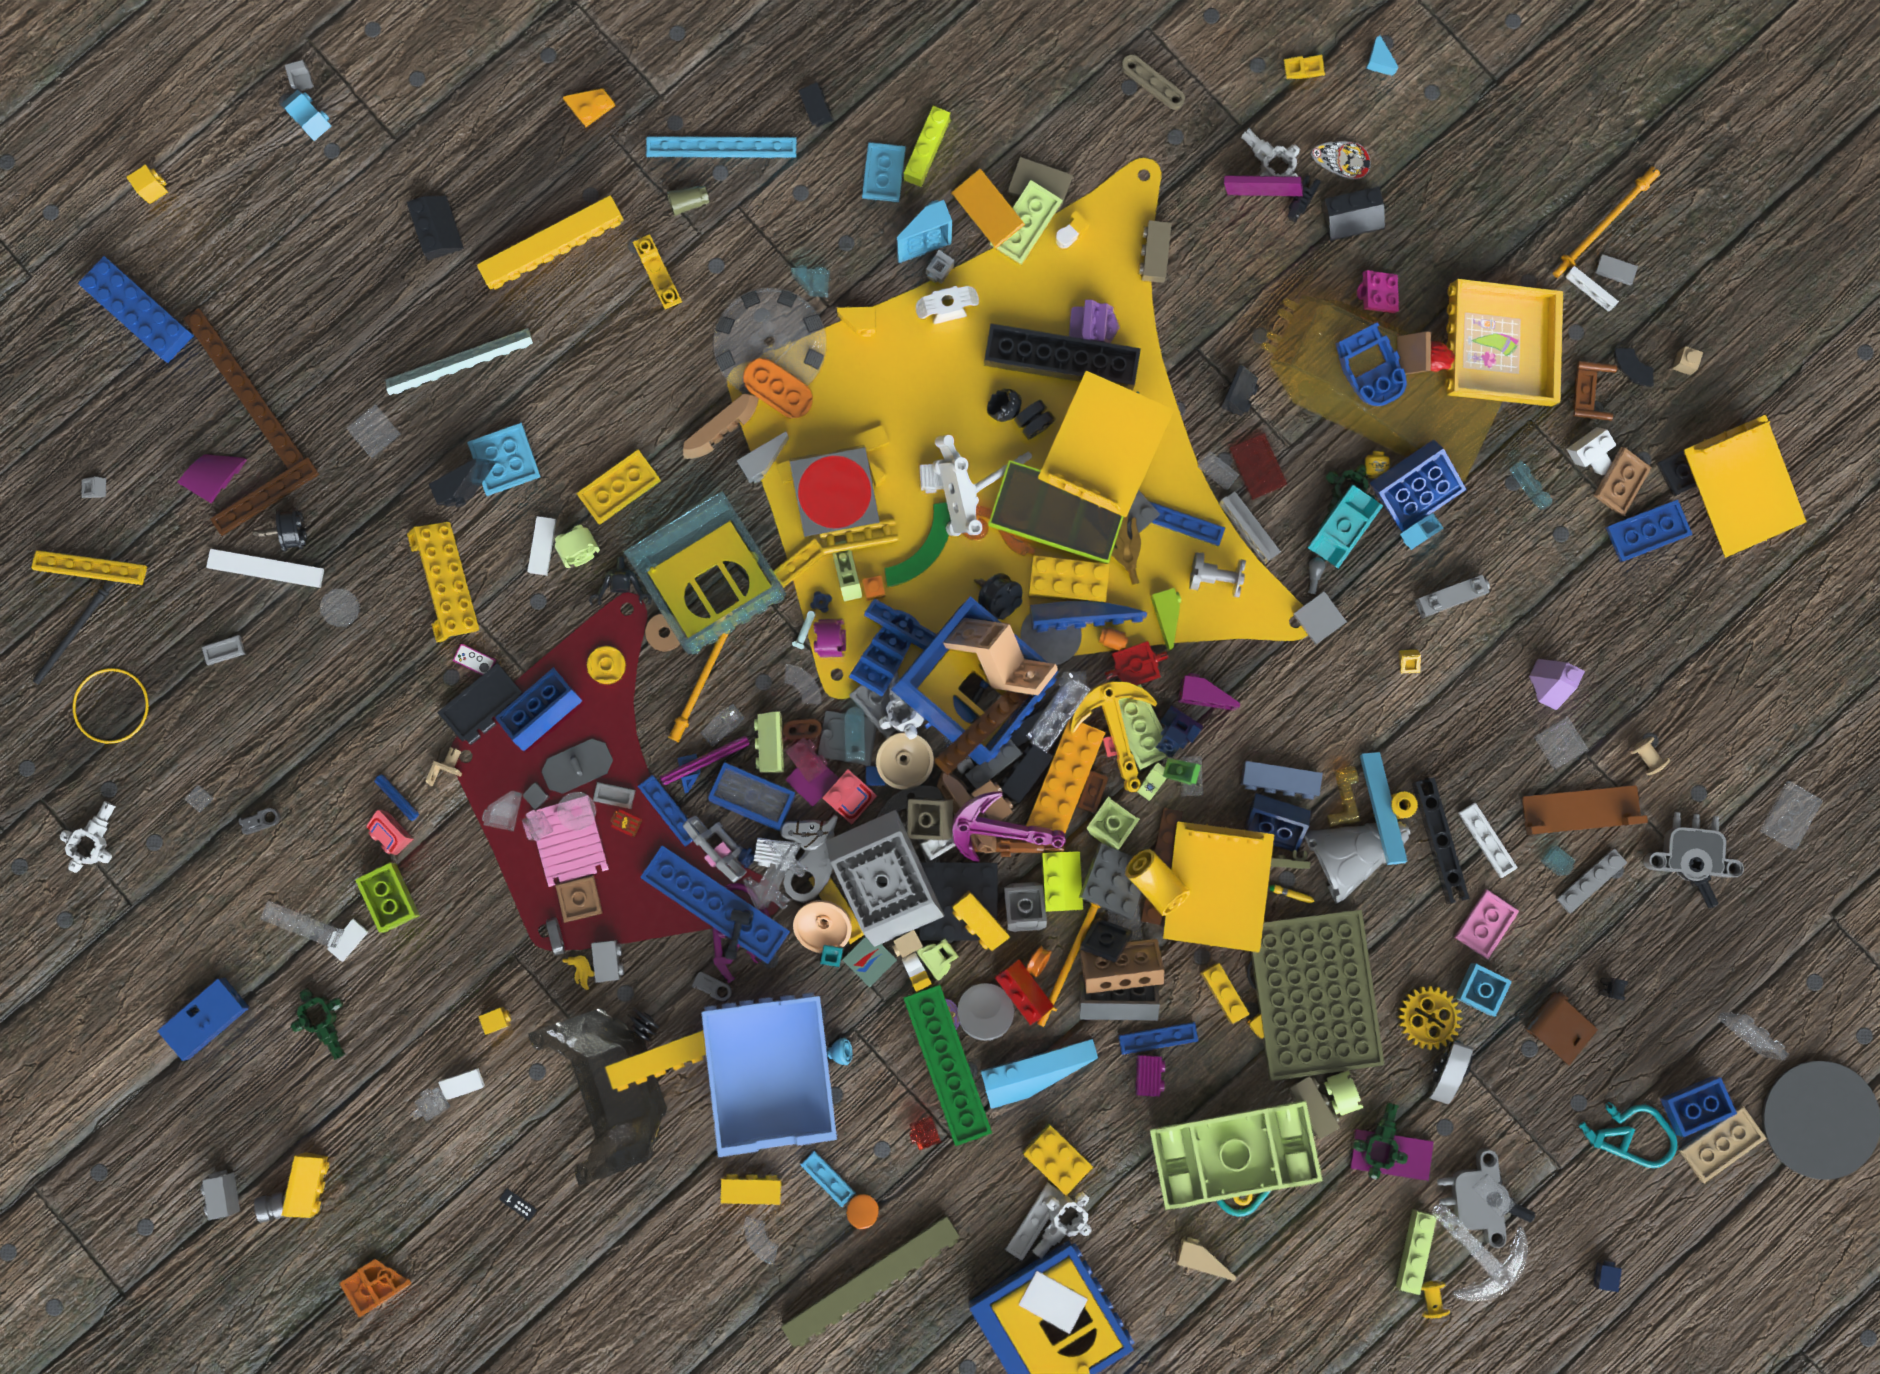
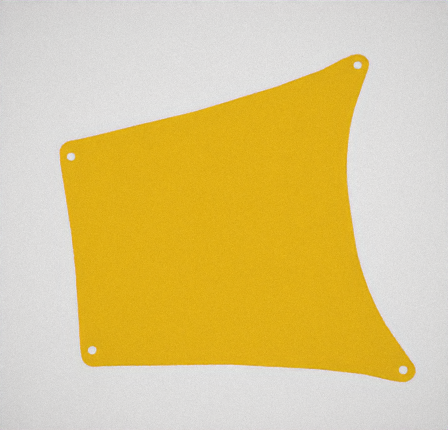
(934, 383)

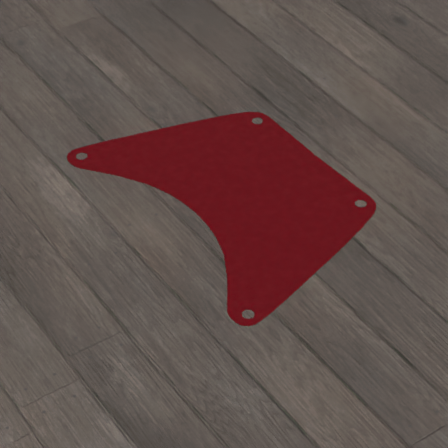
(629, 904)

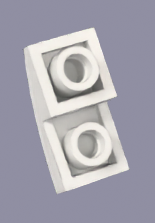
(461, 1084)

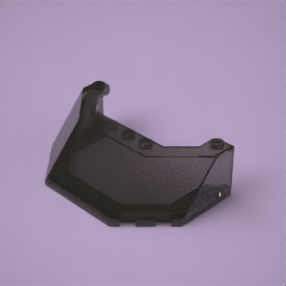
(622, 1121)

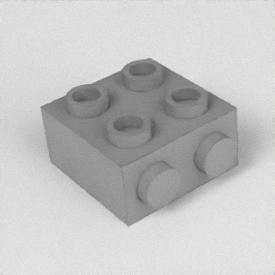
(220, 1195)

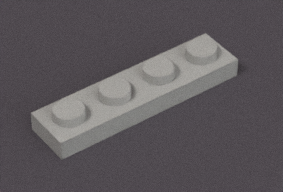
(1591, 880)

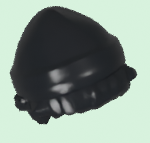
(1004, 405)

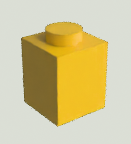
(495, 1020)

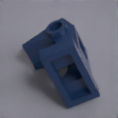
(1174, 735)

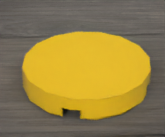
(606, 665)

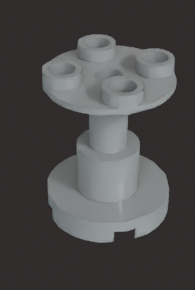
(1209, 573)

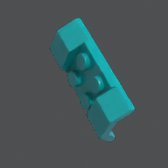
(1345, 526)

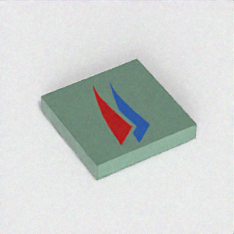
(869, 961)

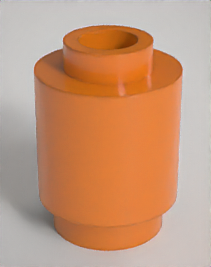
(1113, 638)

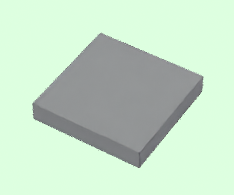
(1319, 618)

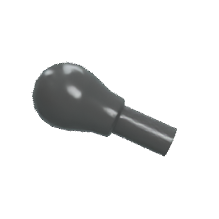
(1316, 568)

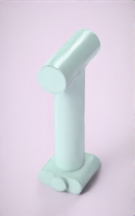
(804, 630)

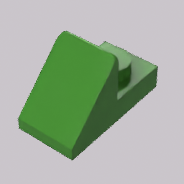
(1181, 771)

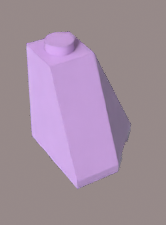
(1554, 681)

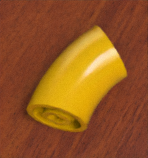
(1156, 881)

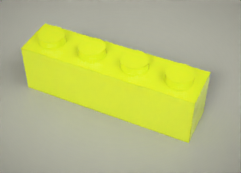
(927, 146)

